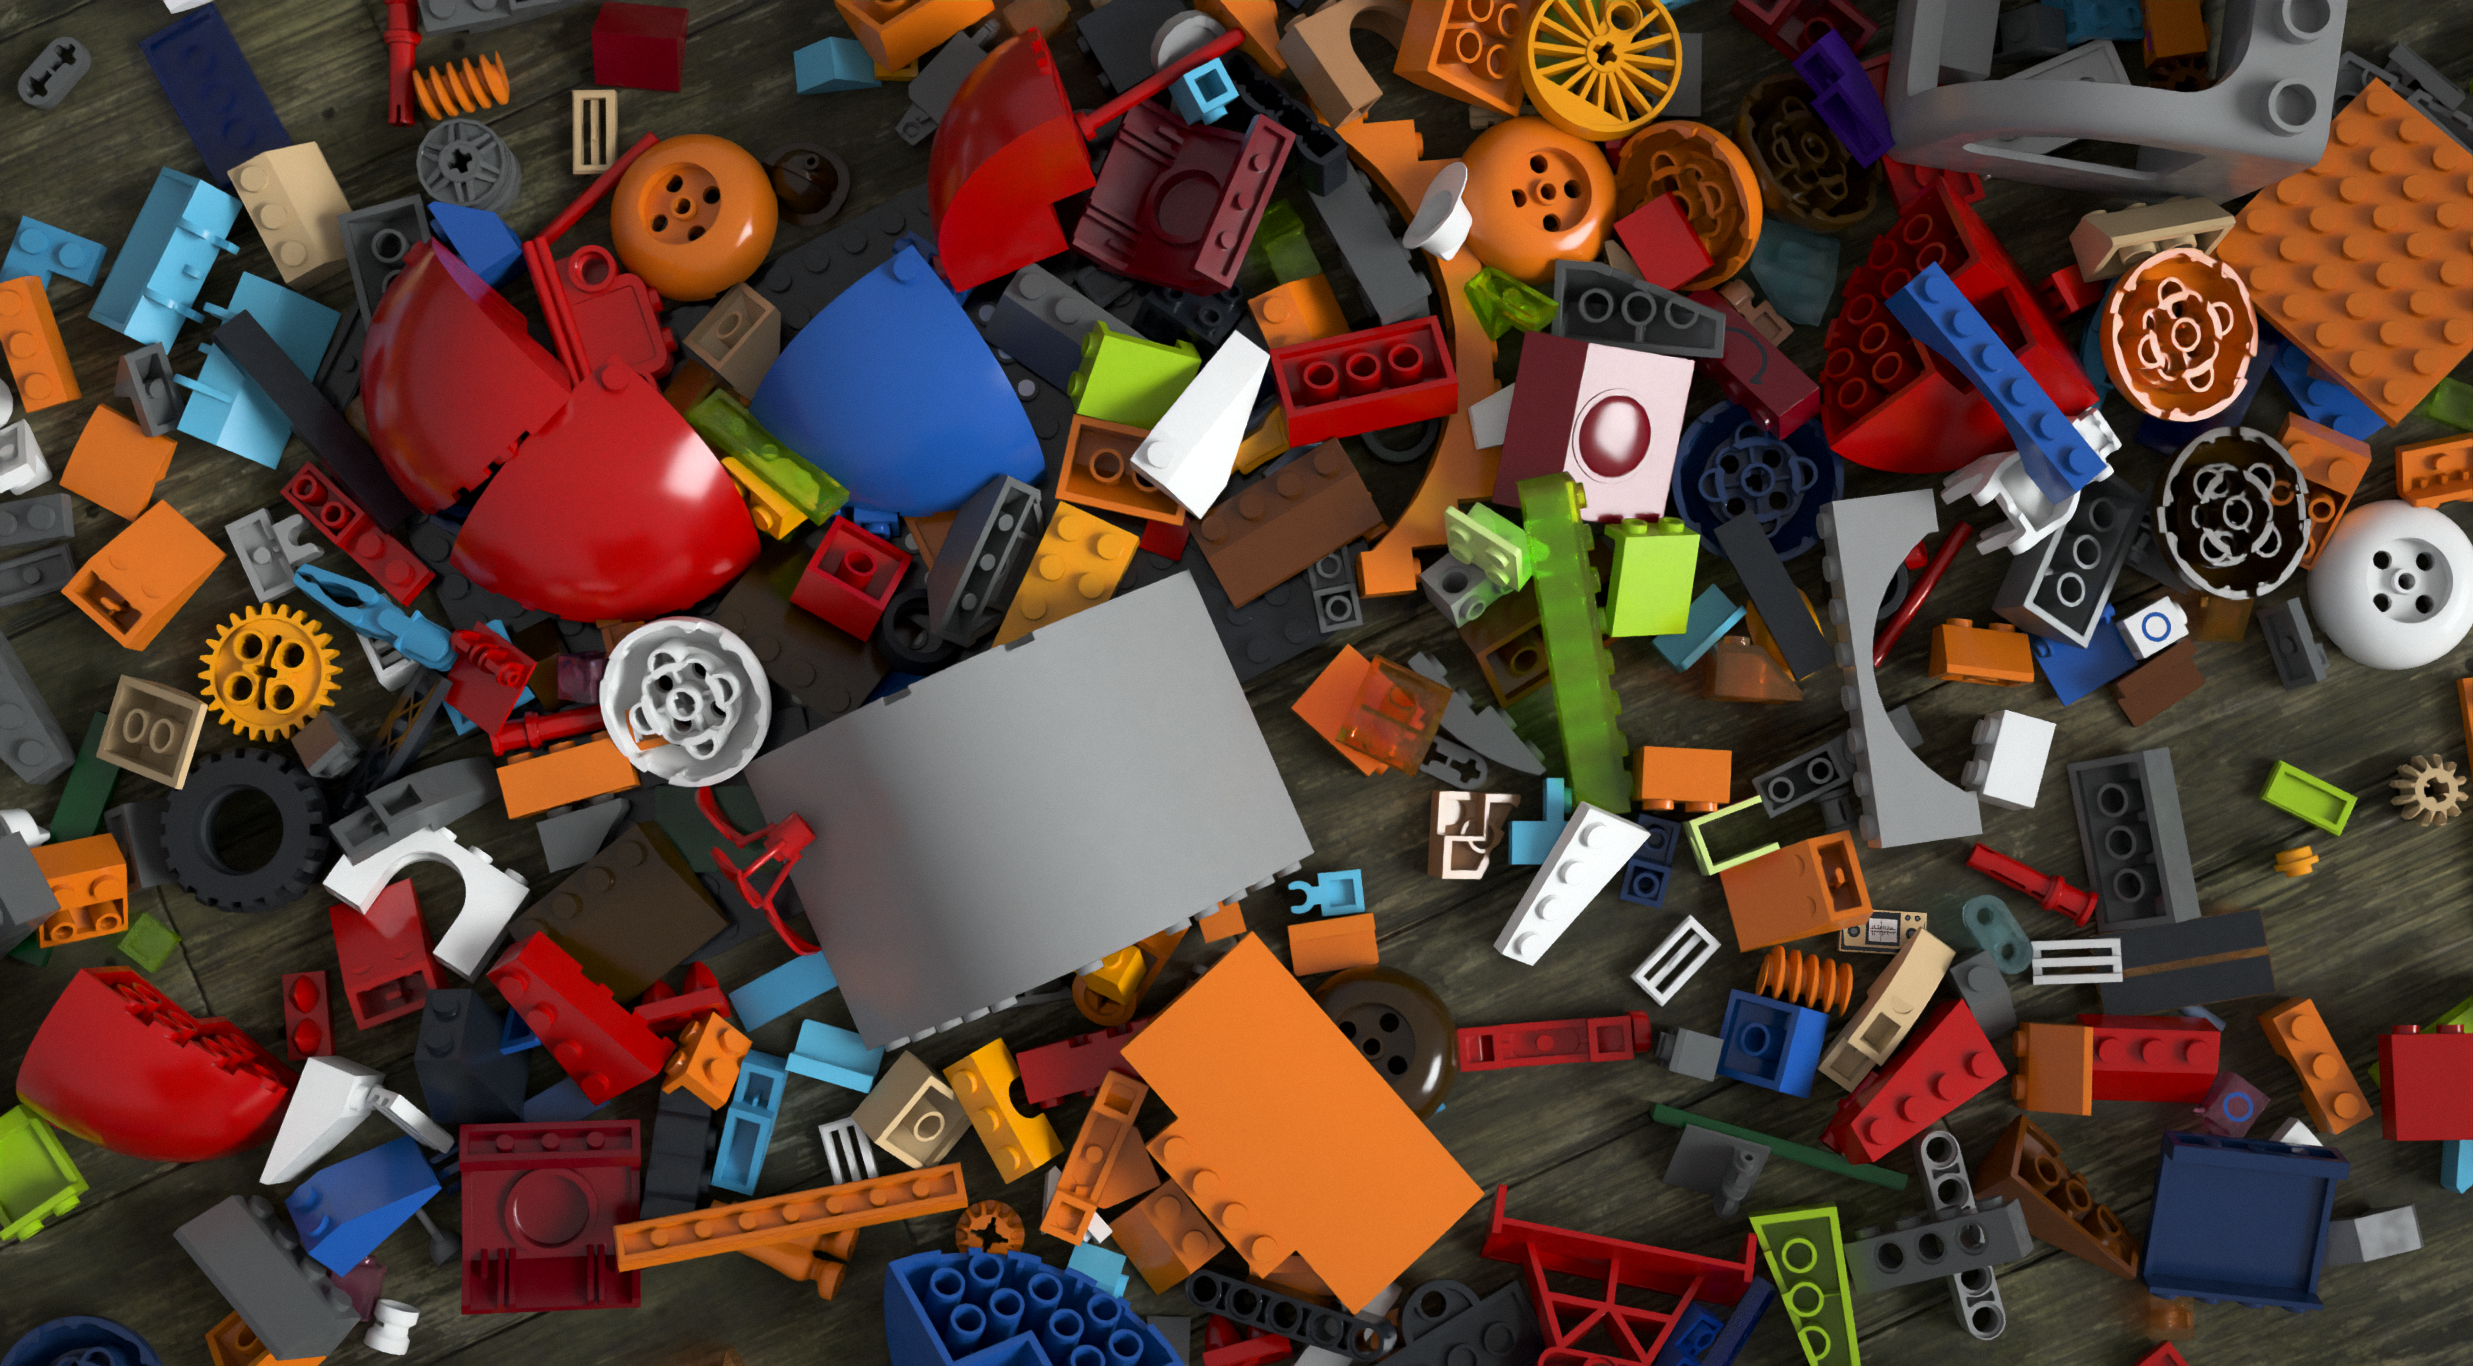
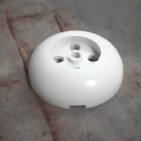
(2347, 581)
(714, 743)

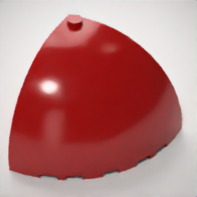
(1002, 162)
(451, 378)
(1901, 401)
(609, 511)
(148, 1076)

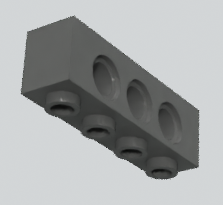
(1877, 1270)

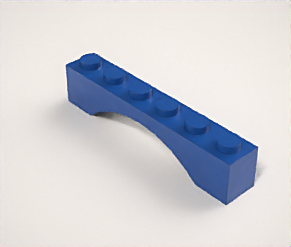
(2047, 442)

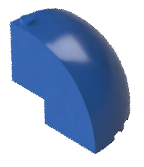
(899, 397)
(1010, 1314)

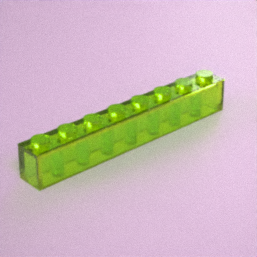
(1574, 641)

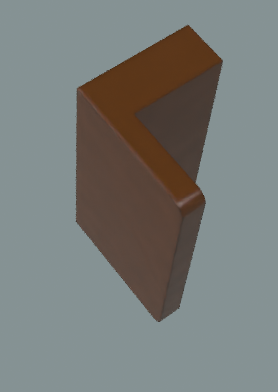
(2157, 682)

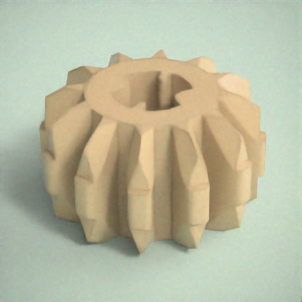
(2445, 787)

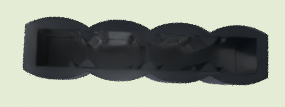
(1317, 151)
(679, 1155)

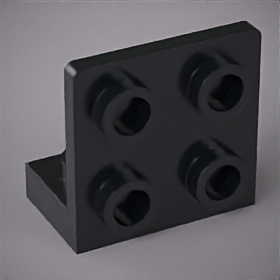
(1190, 318)

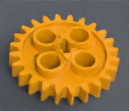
(233, 664)

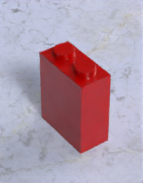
(2426, 1083)

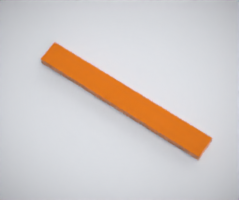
(789, 1216)

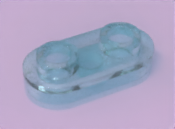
(1997, 932)

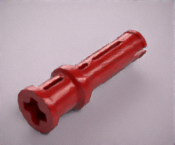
(402, 40)
(535, 729)
(2049, 891)

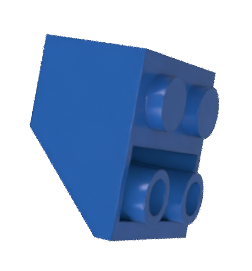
(482, 242)

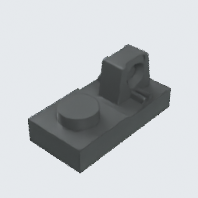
(2410, 66)
(2292, 645)

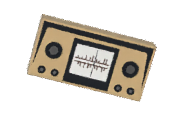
(1883, 934)

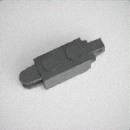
(939, 81)

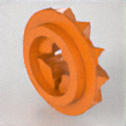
(1106, 1014)
(979, 1216)

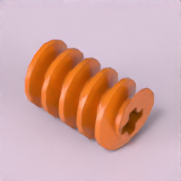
(462, 87)
(1806, 979)

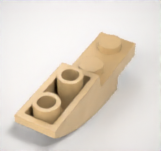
(1890, 1010)

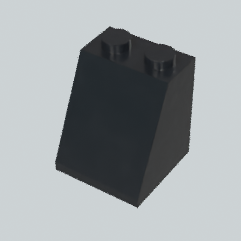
(462, 1063)

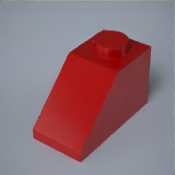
(2068, 294)

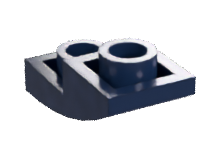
(1650, 866)

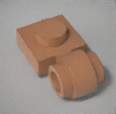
(1762, 317)

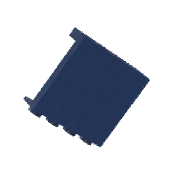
(2240, 1220)

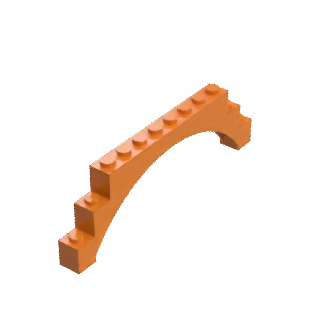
(1456, 470)

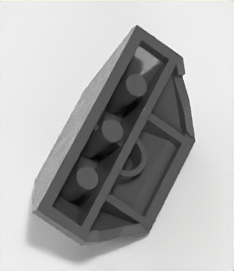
(984, 560)

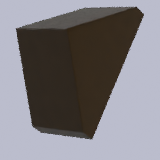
(543, 645)

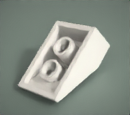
(321, 1114)

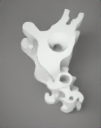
(2025, 505)

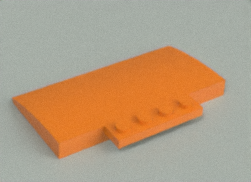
(1293, 1130)

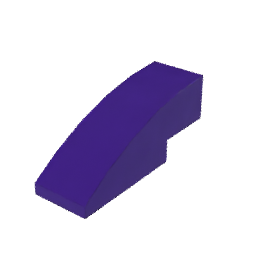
(1846, 98)

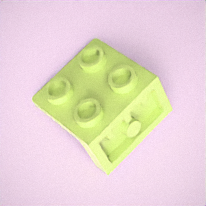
(1490, 544)

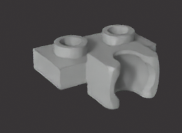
(271, 551)

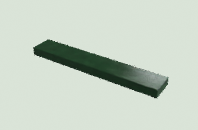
(78, 814)
(1782, 1147)

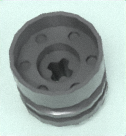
(492, 172)

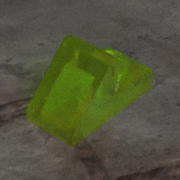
(1285, 243)
(1506, 302)

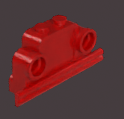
(599, 312)

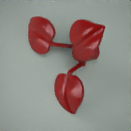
(784, 842)

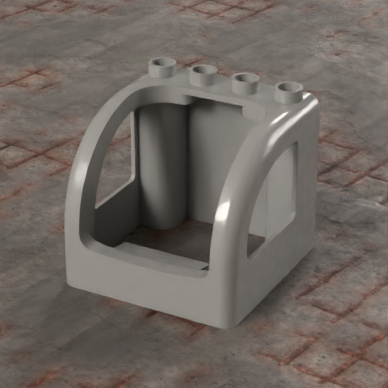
(2219, 143)

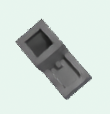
(2372, 1235)

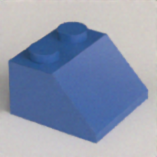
(1771, 1043)

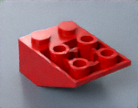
(386, 956)

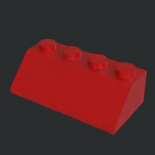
(1364, 381)

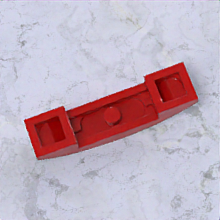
(1545, 1043)

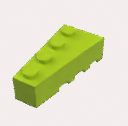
(1811, 1274)

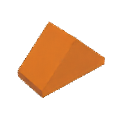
(1132, 1171)

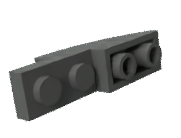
(483, 15)
(35, 521)
(1485, 734)
(1821, 768)
(416, 801)

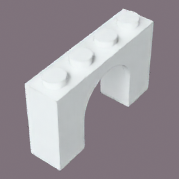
(490, 902)

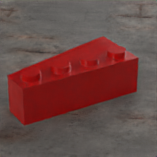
(578, 1019)
(1076, 1064)
(1926, 1080)

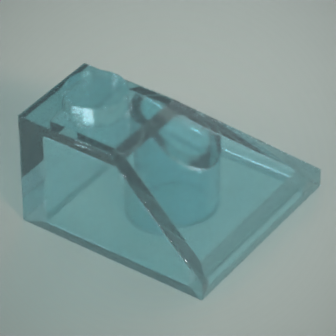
(1795, 270)

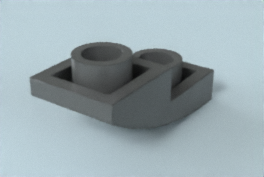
(1335, 592)

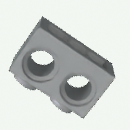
(1450, 576)

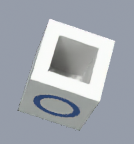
(2153, 627)

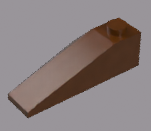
(2054, 1200)

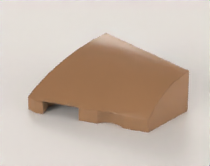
(1465, 831)

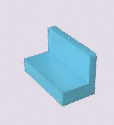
(1707, 622)
(835, 1056)

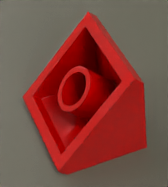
(1663, 243)

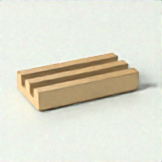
(595, 96)

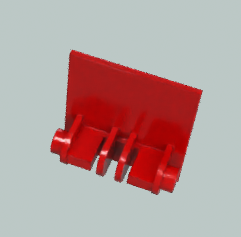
(486, 676)

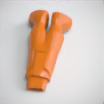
(799, 1263)

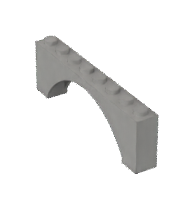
(1898, 792)

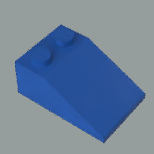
(361, 1202)

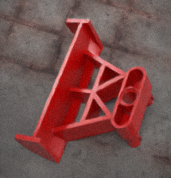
(1613, 1263)

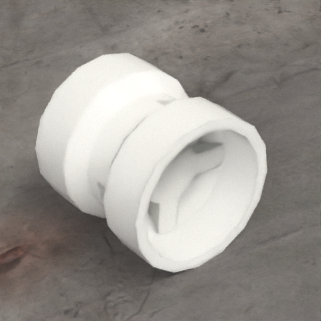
(391, 1326)

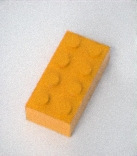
(1071, 571)

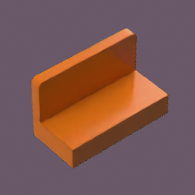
(1333, 944)

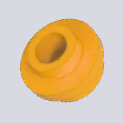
(2295, 861)

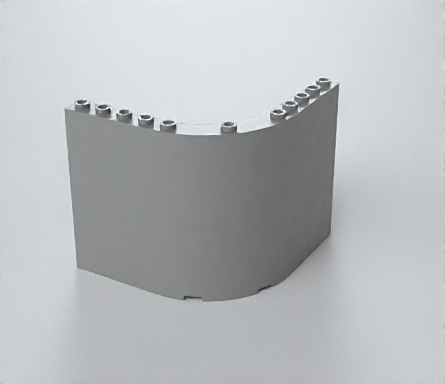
(1031, 812)

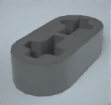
(54, 73)
(1460, 755)

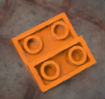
(117, 463)

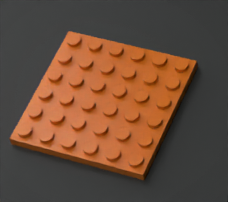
(2368, 253)

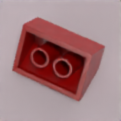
(2152, 1057)

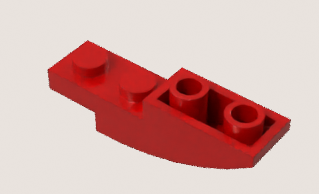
(353, 530)

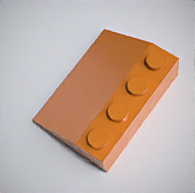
(1467, 50)

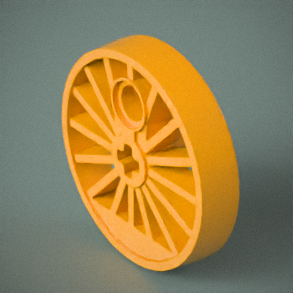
(1619, 67)

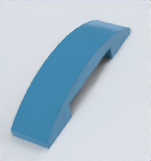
(783, 990)

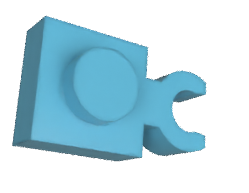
(1336, 892)

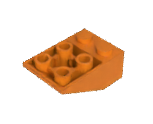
(1258, 22)
(2332, 473)
(144, 575)
(1797, 892)

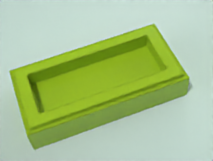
(2307, 798)

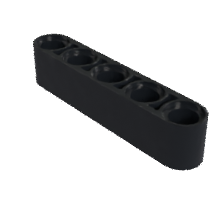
(1270, 1316)

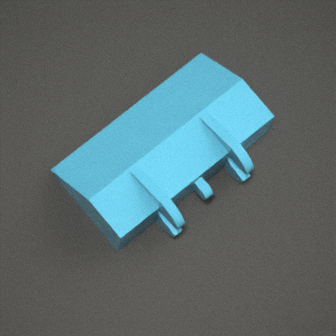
(166, 259)
(223, 402)

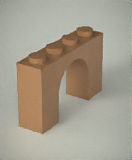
(1324, 59)

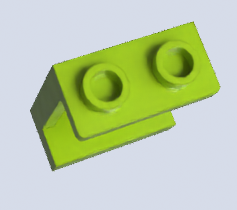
(1130, 377)
(1650, 577)
(34, 1174)

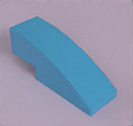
(750, 1122)

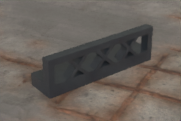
(398, 739)

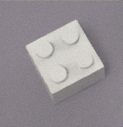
(2008, 759)

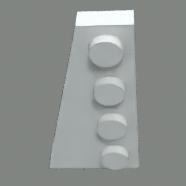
(1574, 872)

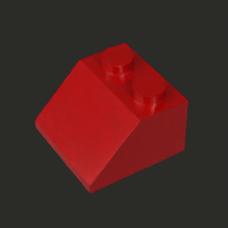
(851, 578)

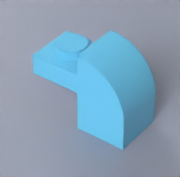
(1533, 840)

